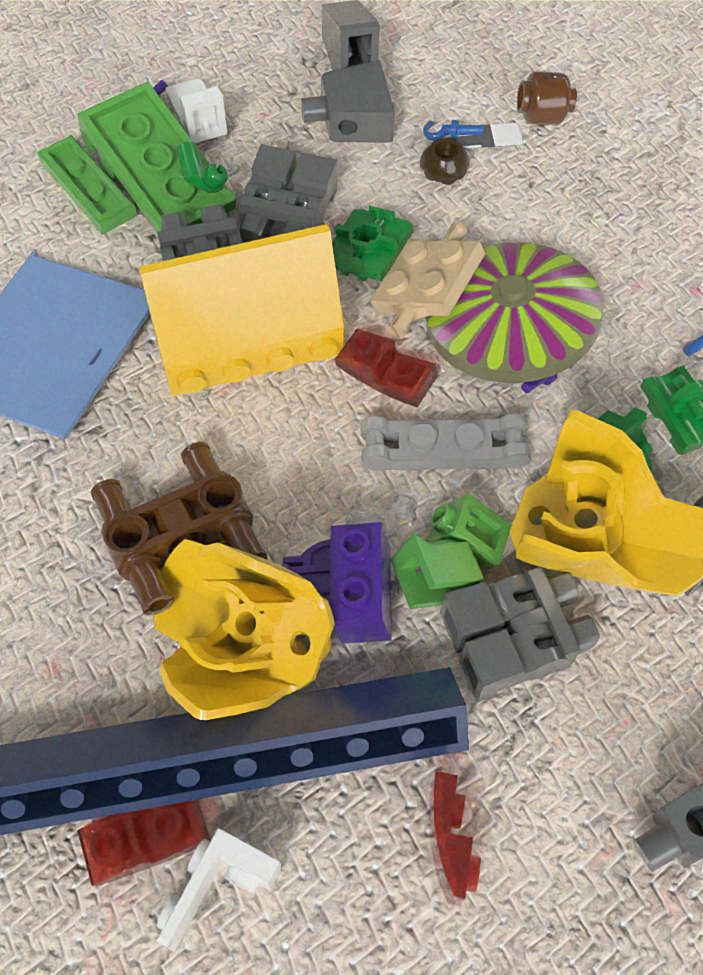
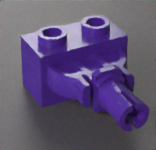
(354, 577)

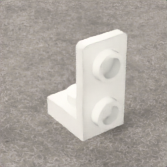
(198, 109)
(246, 869)

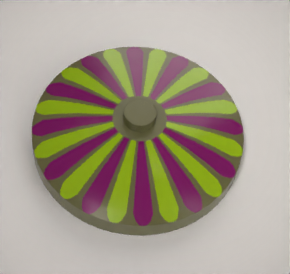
(520, 315)

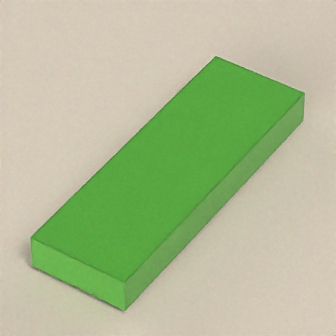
(87, 184)

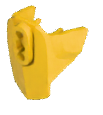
(608, 515)
(238, 630)

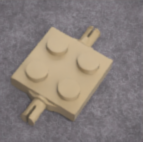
(427, 279)

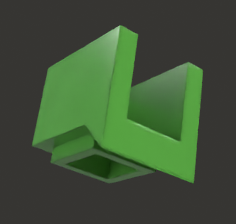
(434, 569)

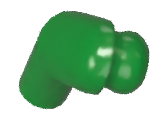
(205, 178)

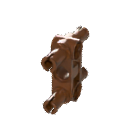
(169, 520)

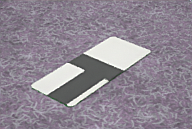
(493, 136)

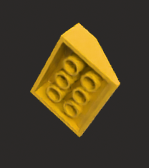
(245, 309)

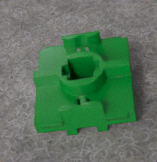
(370, 242)

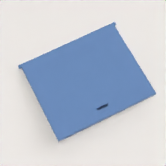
(61, 341)

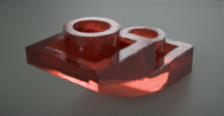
(379, 365)
(140, 840)
(451, 852)

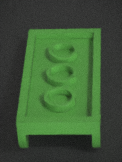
(139, 147)

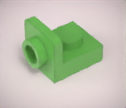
(472, 522)

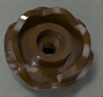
(444, 161)

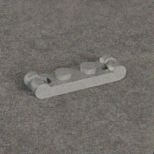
(444, 443)

